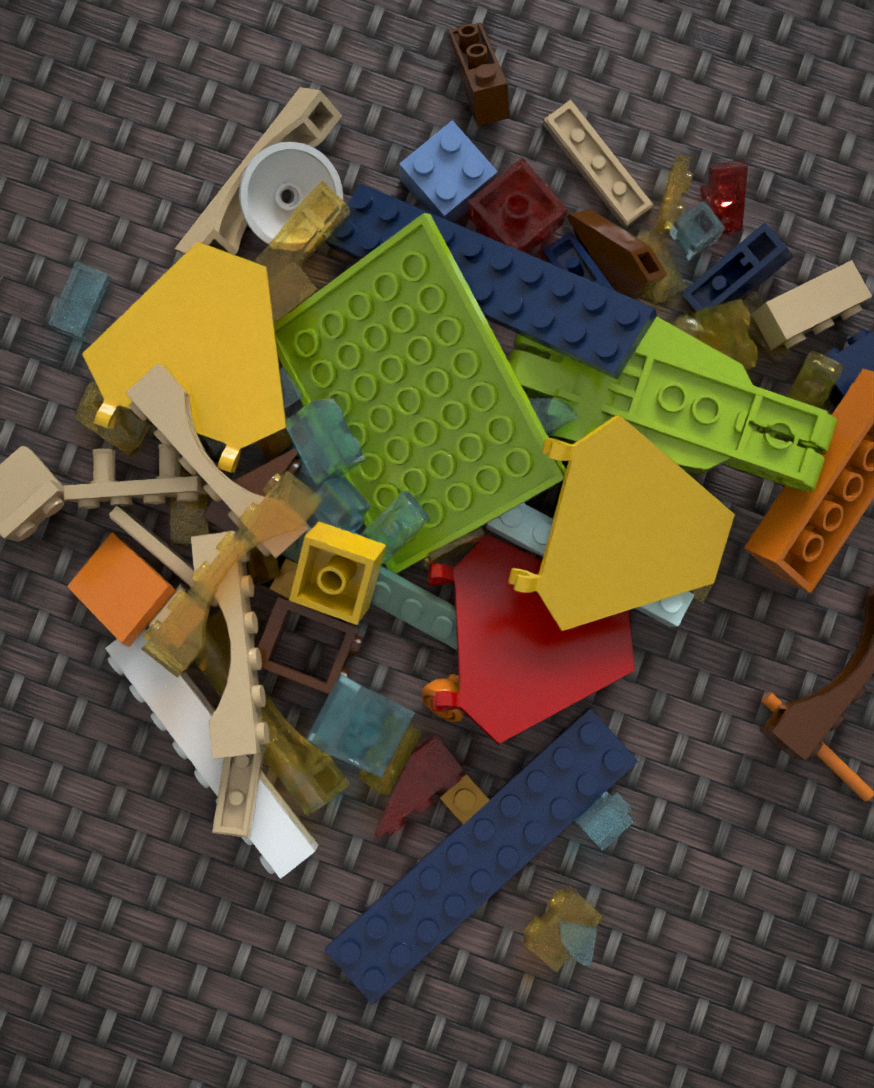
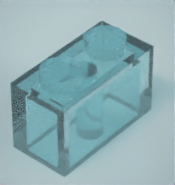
(324, 440)

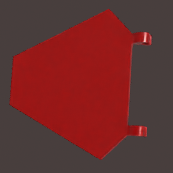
(511, 651)

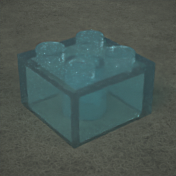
(360, 726)

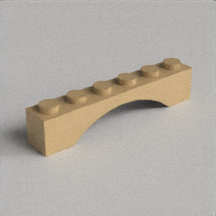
(303, 120)
(169, 409)
(237, 721)

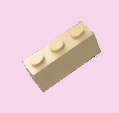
(812, 306)

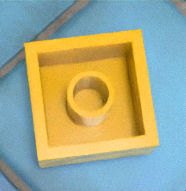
(337, 572)

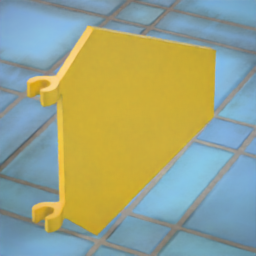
(217, 338)
(624, 529)

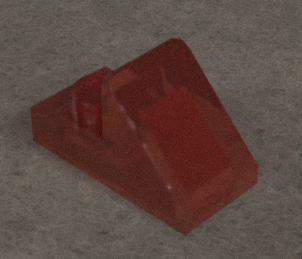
(727, 193)

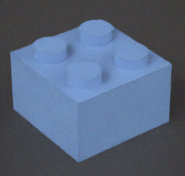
(446, 173)

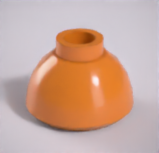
(442, 684)

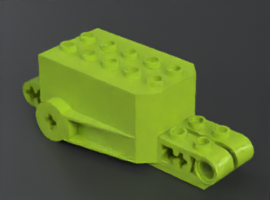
(687, 404)

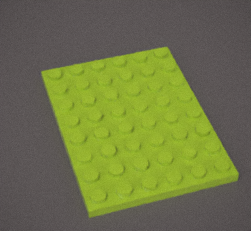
(419, 389)

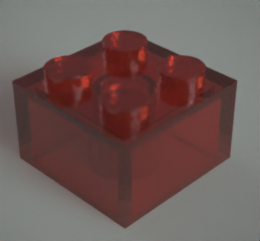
(517, 209)

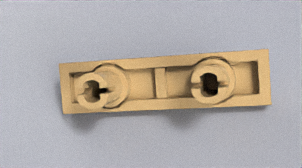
(152, 491)

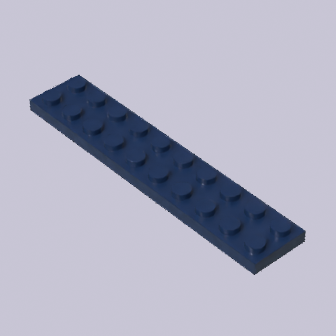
(512, 286)
(480, 855)

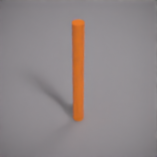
(831, 759)

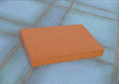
(121, 589)

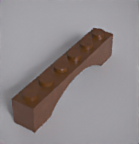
(803, 723)

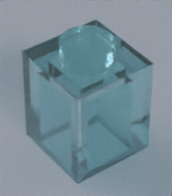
(696, 230)
(341, 505)
(605, 819)

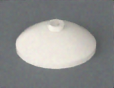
(271, 172)

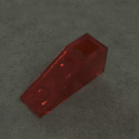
(424, 773)

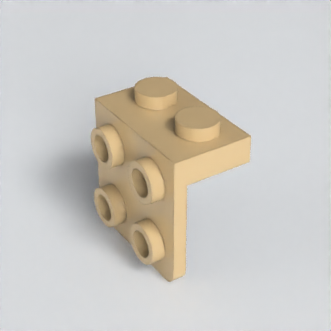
(26, 494)

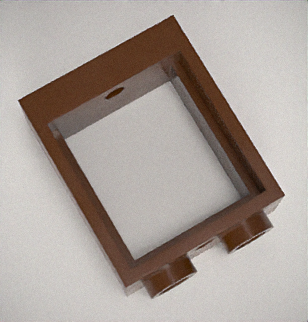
(275, 629)

